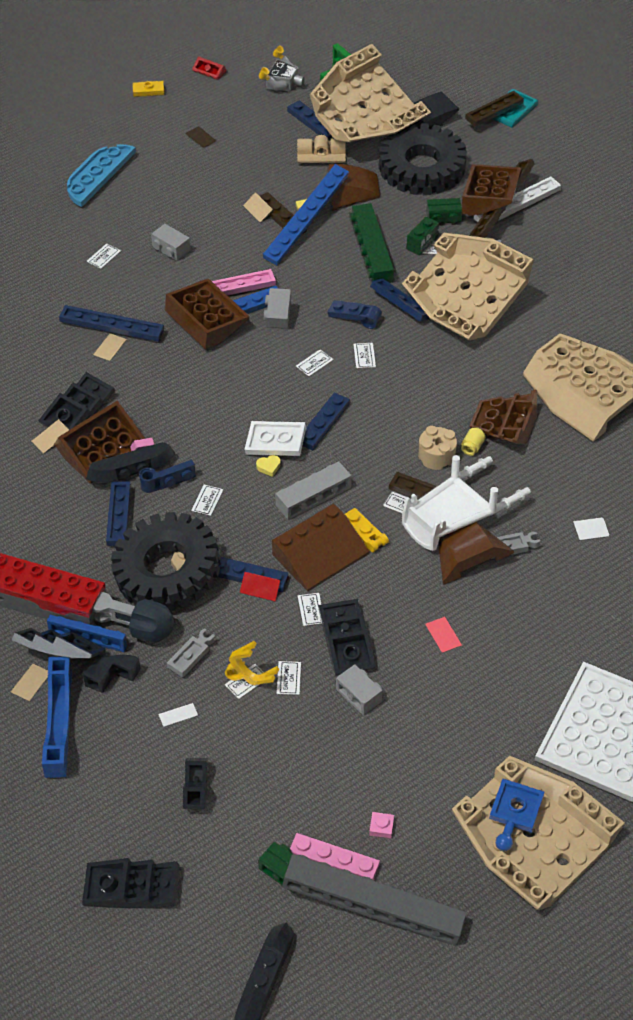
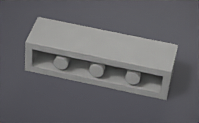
(313, 490)

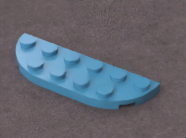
(97, 171)

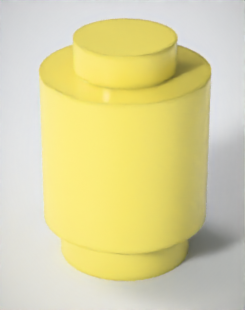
(473, 441)

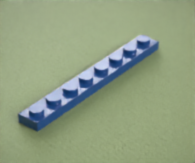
(305, 214)

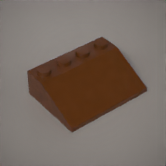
(489, 188)
(205, 312)
(98, 438)
(319, 547)

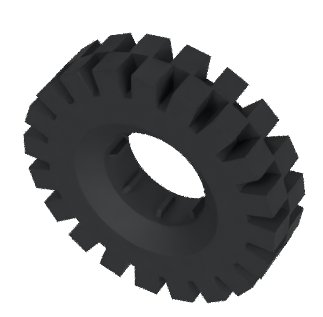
(441, 146)
(171, 535)

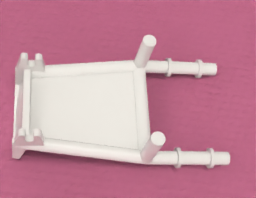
(452, 506)

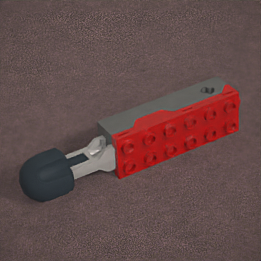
(55, 592)

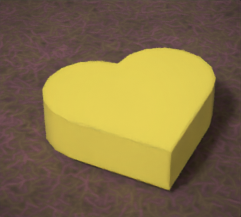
(268, 465)

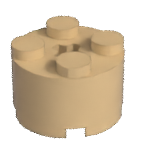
(437, 447)

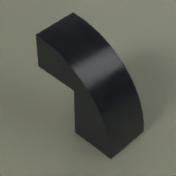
(101, 672)
(195, 783)

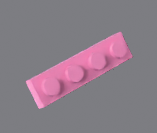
(246, 282)
(335, 856)

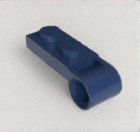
(367, 314)
(153, 481)

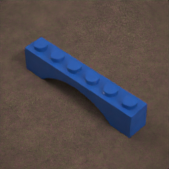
(57, 732)

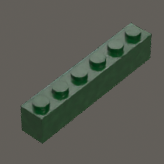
(371, 242)

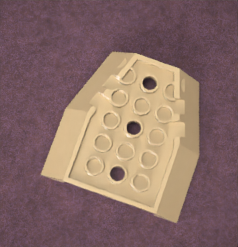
(358, 82)
(482, 263)
(576, 396)
(566, 827)

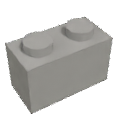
(170, 242)
(278, 308)
(359, 689)

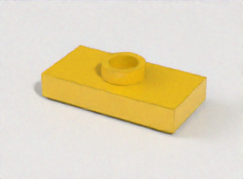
(148, 88)

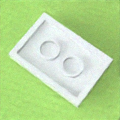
(275, 438)

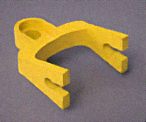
(237, 669)

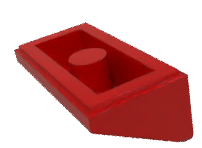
(209, 68)

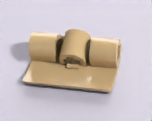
(321, 150)

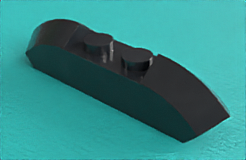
(130, 463)
(265, 973)

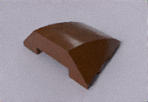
(358, 186)
(507, 418)
(467, 549)

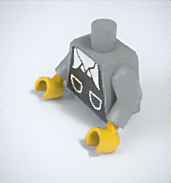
(282, 74)

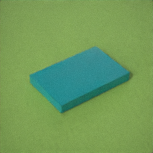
(516, 114)

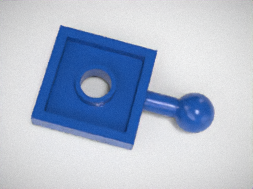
(519, 818)

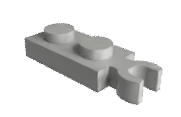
(519, 542)
(190, 653)

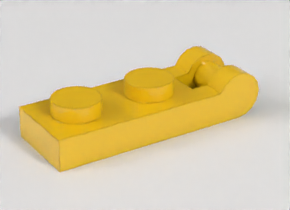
(366, 530)

